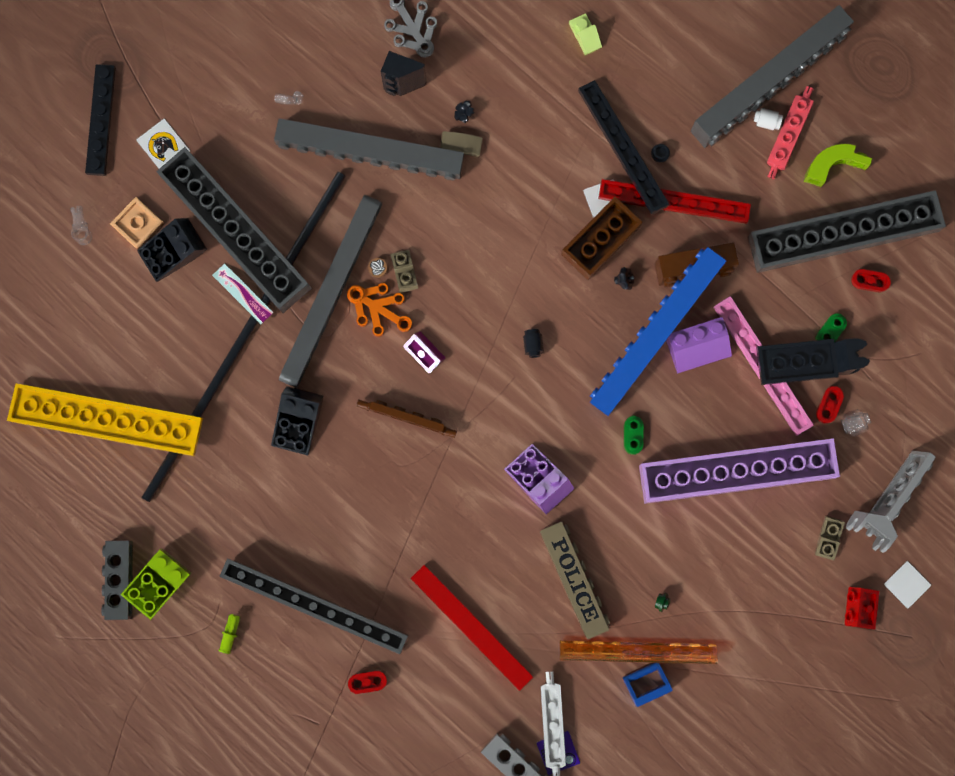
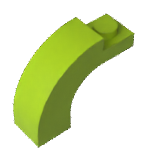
(834, 155)

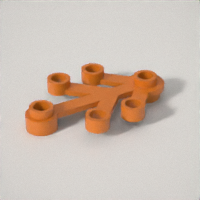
(376, 307)

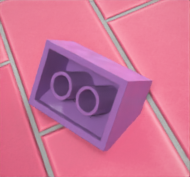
(699, 345)

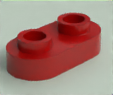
(870, 279)
(830, 405)
(367, 682)

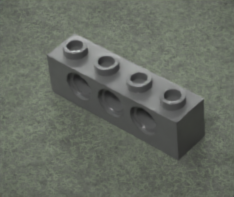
(125, 571)

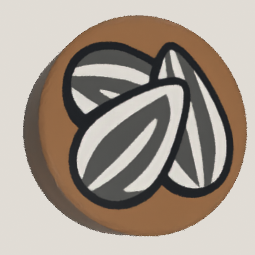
(377, 267)

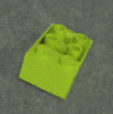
(155, 583)

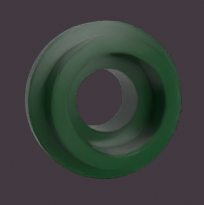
(662, 602)

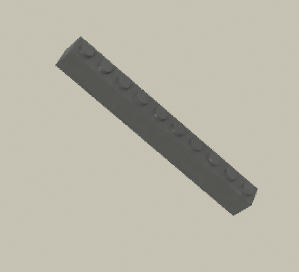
(369, 148)
(314, 606)

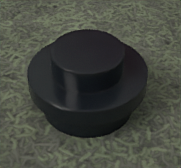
(660, 153)

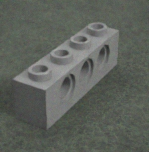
(499, 743)

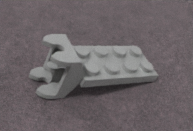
(891, 501)

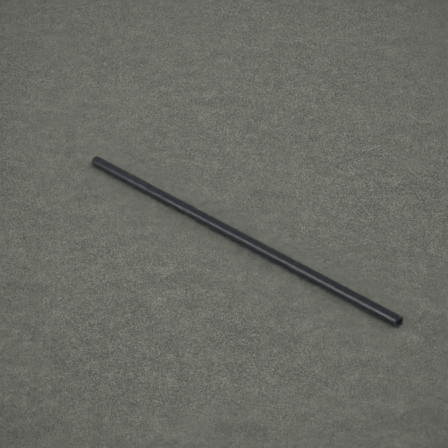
(245, 333)

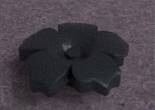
(463, 111)

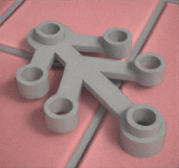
(412, 28)

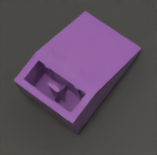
(539, 478)

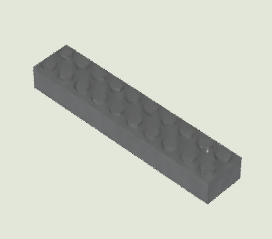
(772, 76)
(234, 230)
(846, 231)

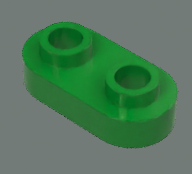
(830, 329)
(633, 435)

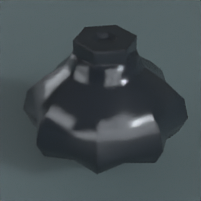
(625, 278)

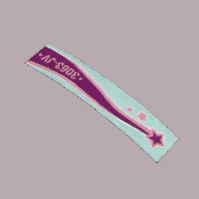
(242, 293)

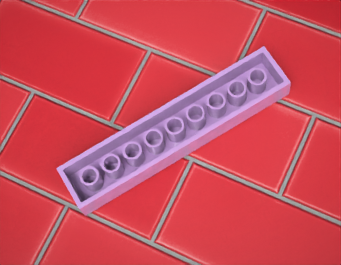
(739, 471)

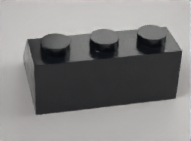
(402, 74)

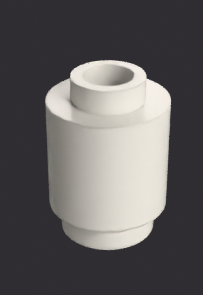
(768, 119)

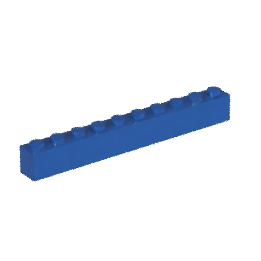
(657, 332)

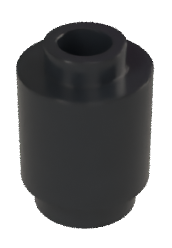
(533, 343)

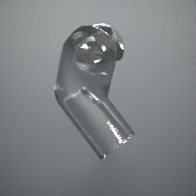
(296, 99)

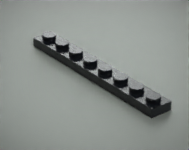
(623, 147)

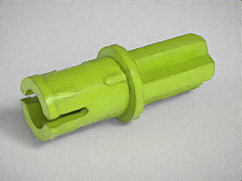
(229, 634)

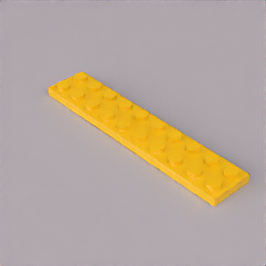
(105, 419)

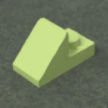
(585, 34)

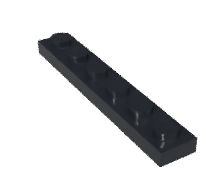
(100, 120)

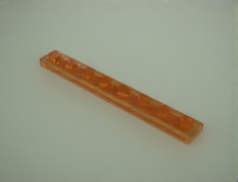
(638, 652)

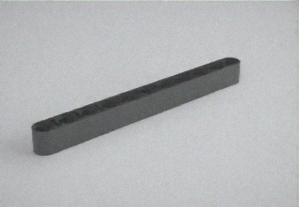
(330, 291)

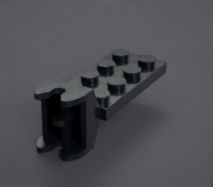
(809, 360)

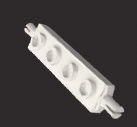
(553, 725)

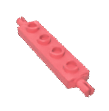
(790, 132)

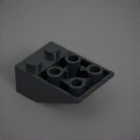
(172, 248)
(296, 420)

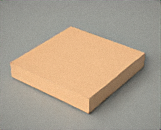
(137, 223)

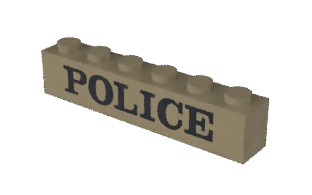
(574, 580)

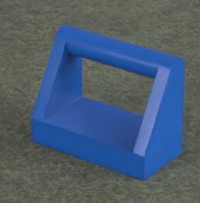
(652, 694)

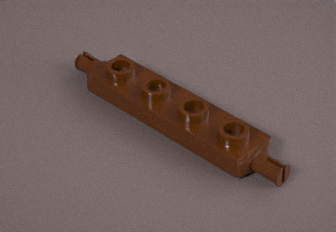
(399, 413)

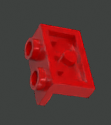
(861, 608)

